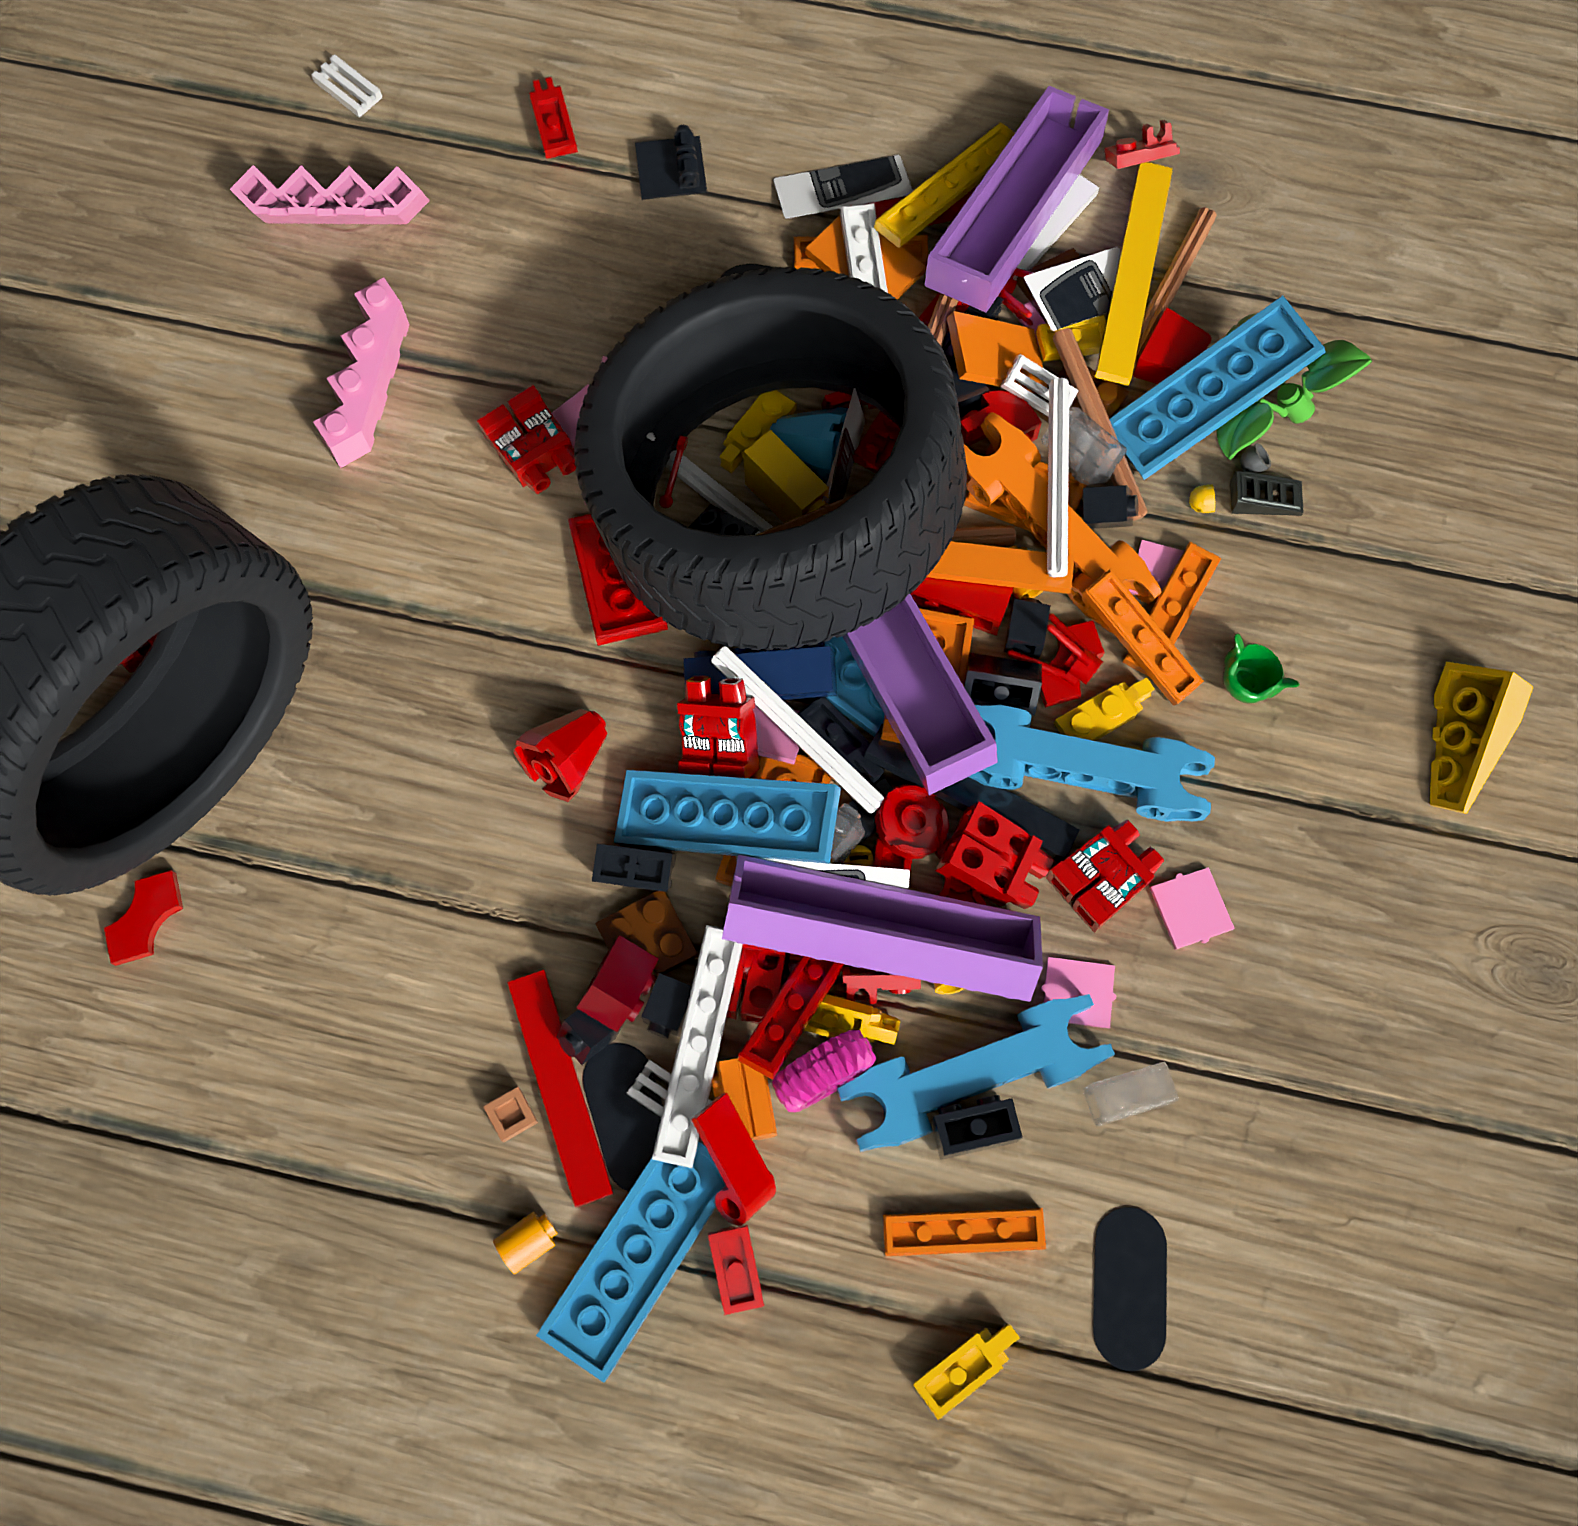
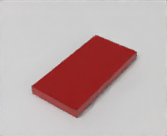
(611, 604)

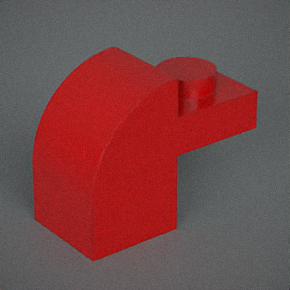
(1009, 407)

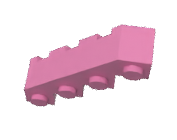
(343, 202)
(364, 384)

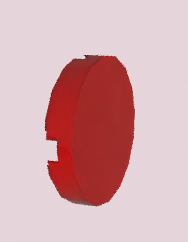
(911, 822)

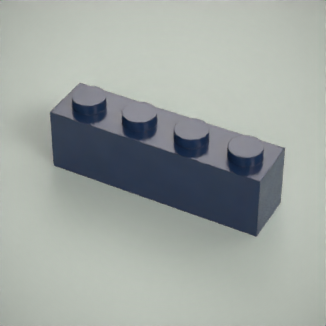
(787, 672)

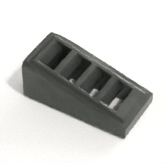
(1255, 505)

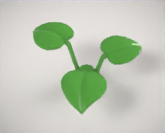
(1334, 367)

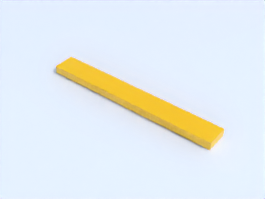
(1134, 274)

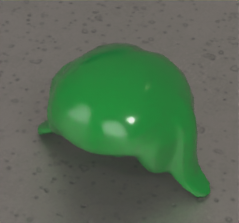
(1254, 673)

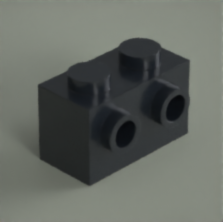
(1003, 682)
(975, 1128)

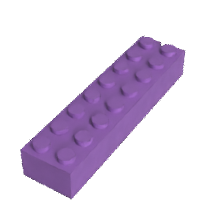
(1015, 199)
(922, 697)
(884, 928)

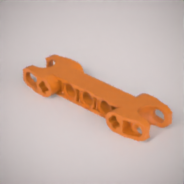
(1013, 480)

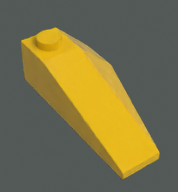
(1474, 724)

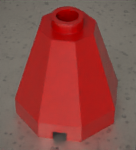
(562, 751)

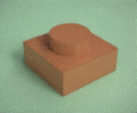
(510, 1114)

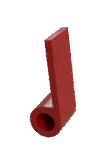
(737, 1159)

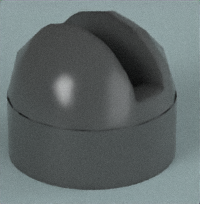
(1255, 459)

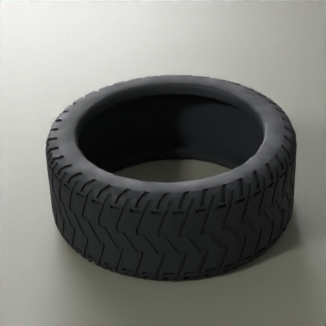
(745, 341)
(78, 597)

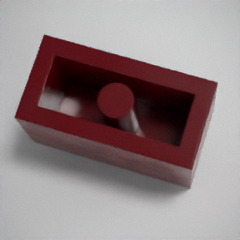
(618, 984)

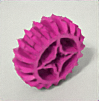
(823, 1070)

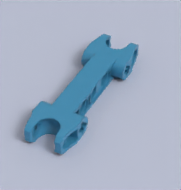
(1143, 774)
(911, 1096)

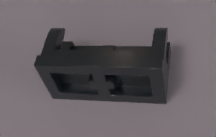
(633, 867)

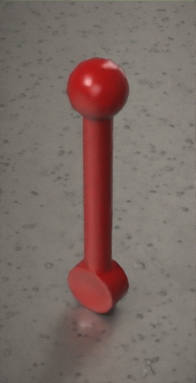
(666, 500)

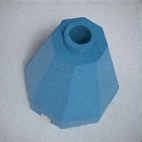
(813, 437)

